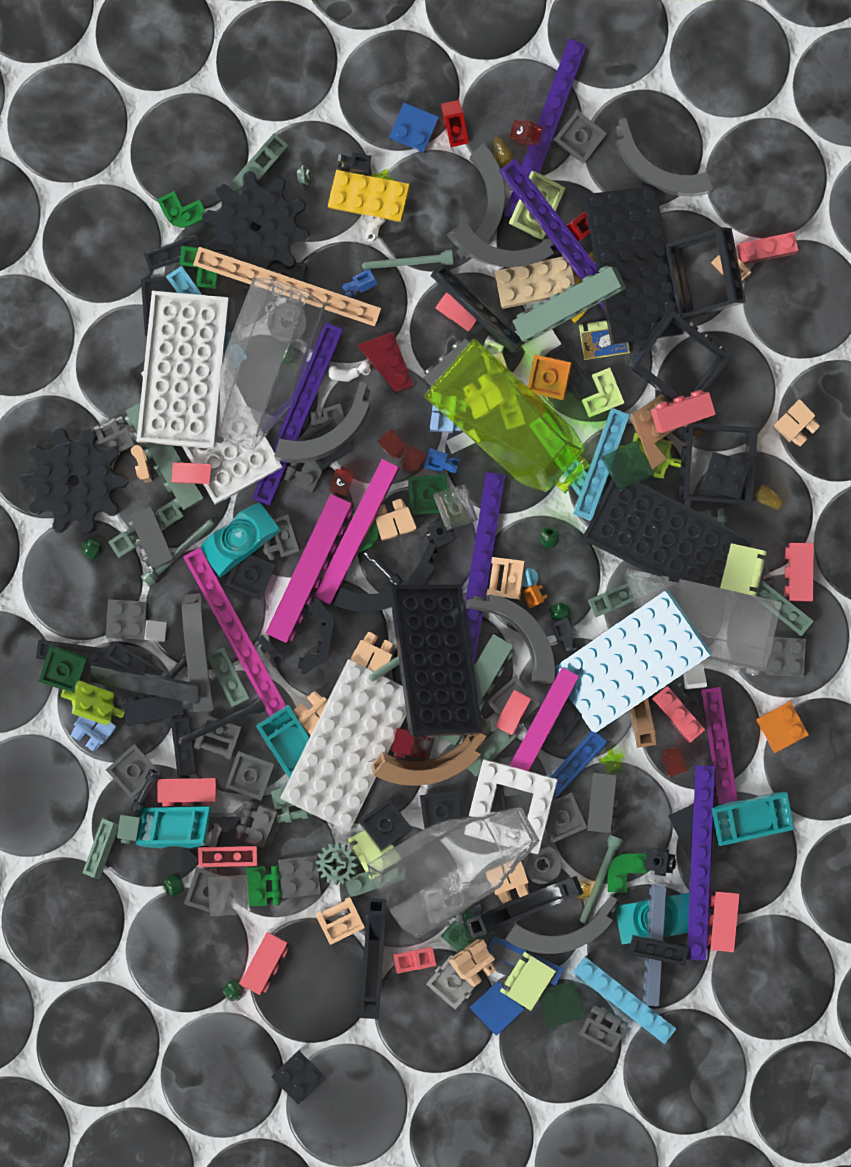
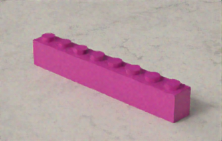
(309, 568)

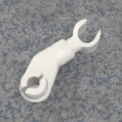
(373, 229)
(342, 375)

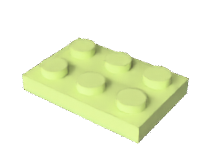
(522, 217)

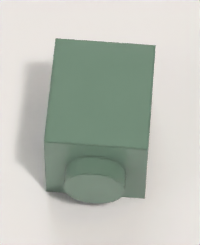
(128, 828)

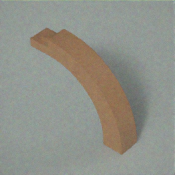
(643, 724)
(432, 770)

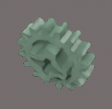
(336, 870)

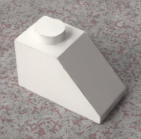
(695, 677)

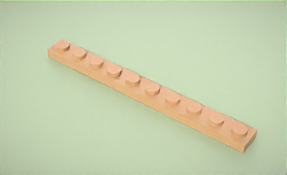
(246, 272)

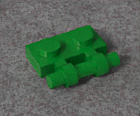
(257, 885)

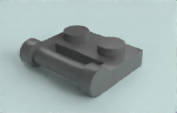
(227, 733)

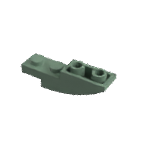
(261, 160)

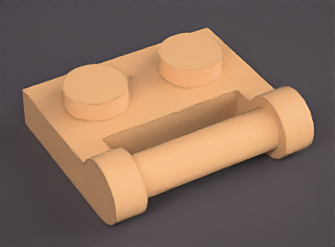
(142, 469)
(512, 578)
(341, 927)

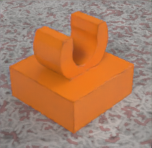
(533, 596)

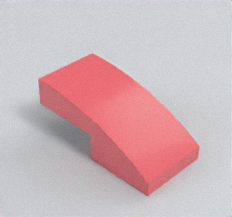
(453, 310)
(191, 473)
(513, 712)
(414, 960)

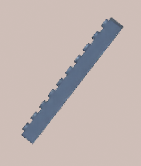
(655, 929)

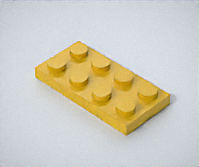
(369, 196)

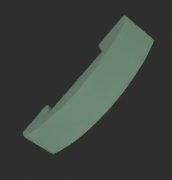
(127, 542)
(610, 600)

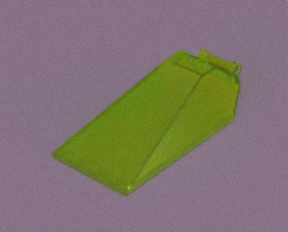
(508, 420)

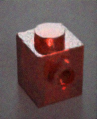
(413, 459)

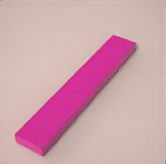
(544, 719)

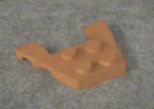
(647, 432)

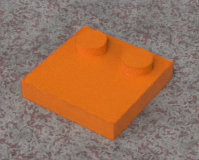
(549, 377)
(782, 727)

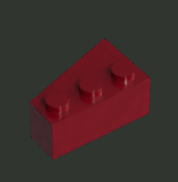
(387, 360)
(412, 746)

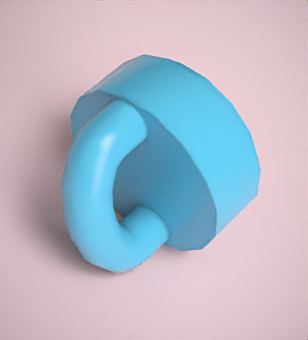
(530, 577)

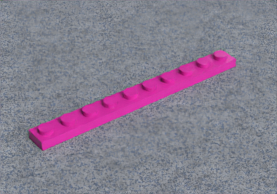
(234, 631)

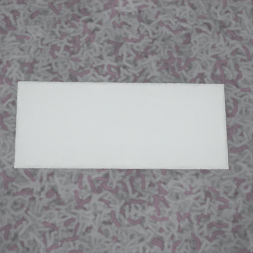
(459, 442)

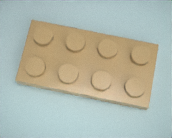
(533, 282)

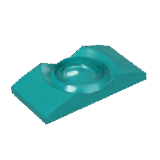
(239, 538)
(284, 738)
(752, 818)
(173, 827)
(633, 917)

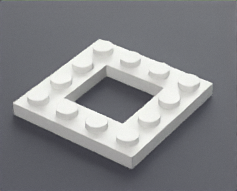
(541, 786)

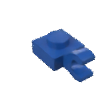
(362, 282)
(438, 461)

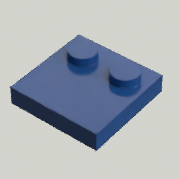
(413, 127)

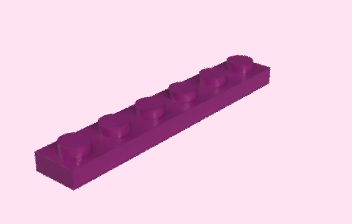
(719, 745)

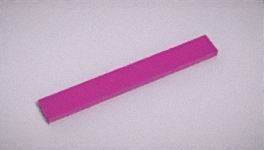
(356, 532)

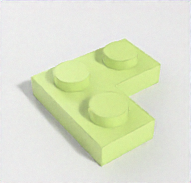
(608, 395)

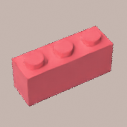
(767, 248)
(682, 411)
(799, 572)
(678, 714)
(187, 791)
(228, 856)
(723, 921)
(264, 963)

